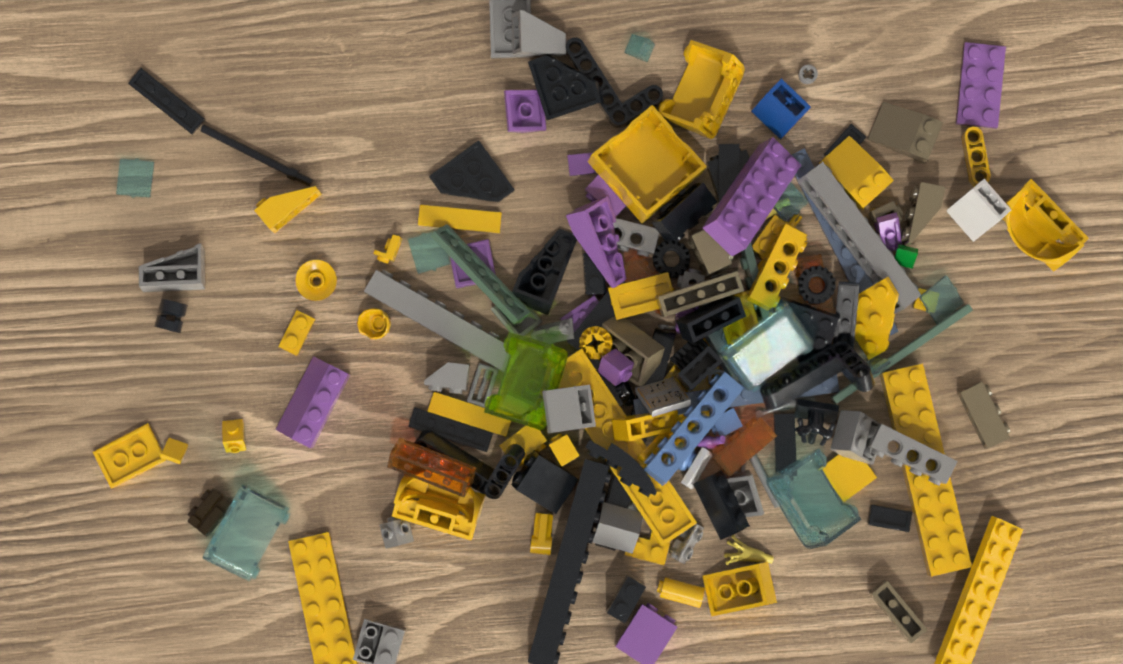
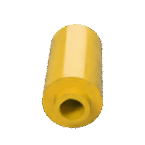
(681, 592)

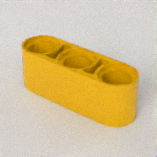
(978, 147)

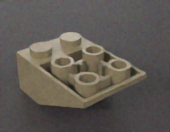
(926, 202)

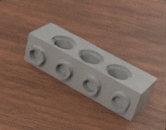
(648, 237)
(944, 464)

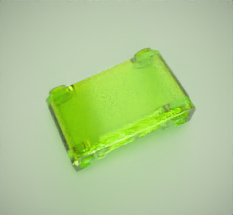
(529, 371)

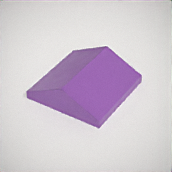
(524, 111)

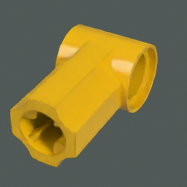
(541, 539)

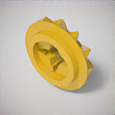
(600, 334)

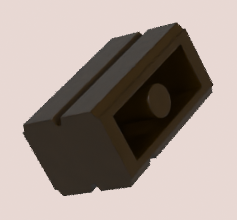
(210, 511)

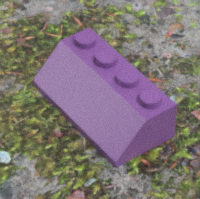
(312, 402)

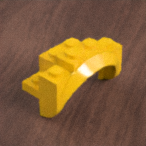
(1040, 227)
(438, 507)

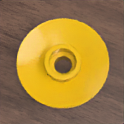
(305, 278)

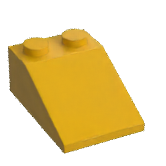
(857, 172)
(282, 208)
(739, 589)

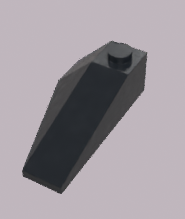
(542, 277)

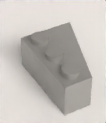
(175, 273)

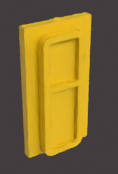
(638, 295)

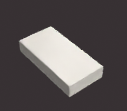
(697, 468)

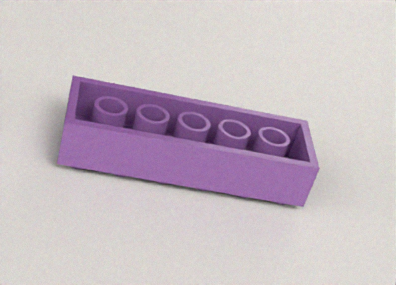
(751, 196)

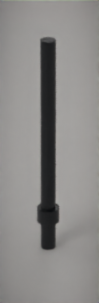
(292, 173)

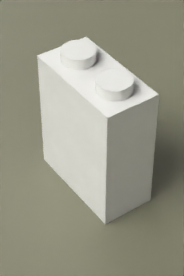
(978, 210)

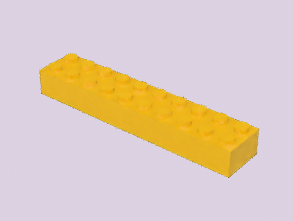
(932, 505)

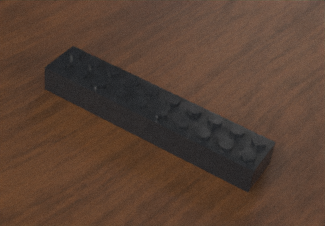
(568, 563)

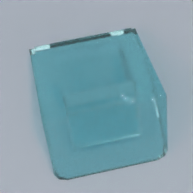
(639, 47)

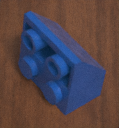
(781, 109)

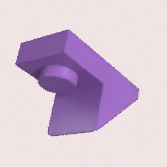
(889, 230)

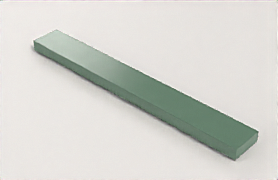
(909, 348)

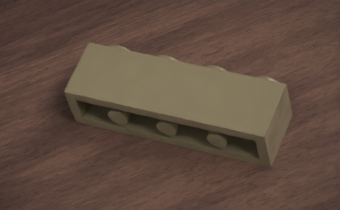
(699, 293)

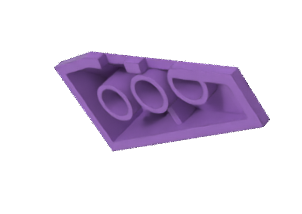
(596, 234)

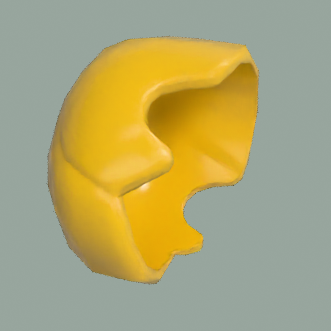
(374, 323)

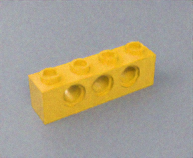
(786, 236)

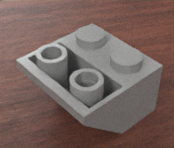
(451, 377)
(569, 408)
(854, 435)
(379, 643)

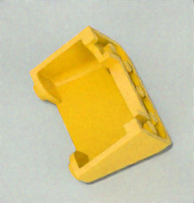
(704, 90)

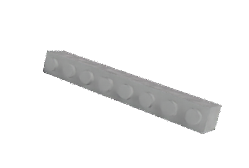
(857, 233)
(438, 319)

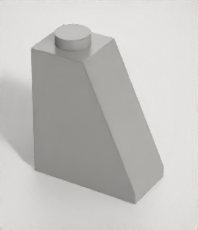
(535, 36)

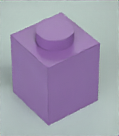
(616, 367)

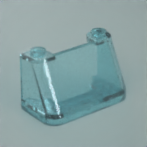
(767, 347)
(811, 501)
(246, 532)

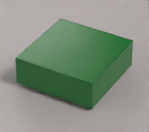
(906, 256)

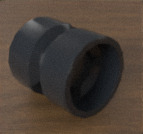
(172, 308)

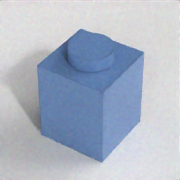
(727, 423)

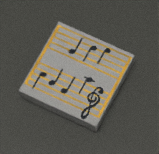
(663, 396)

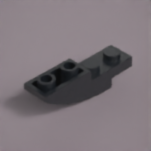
(630, 470)

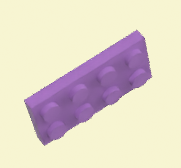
(980, 85)

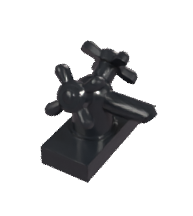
(817, 414)

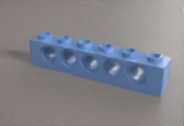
(663, 472)

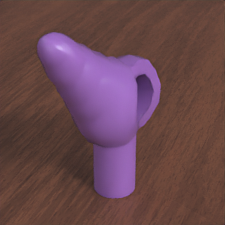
(711, 442)

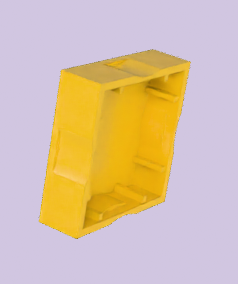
(646, 164)

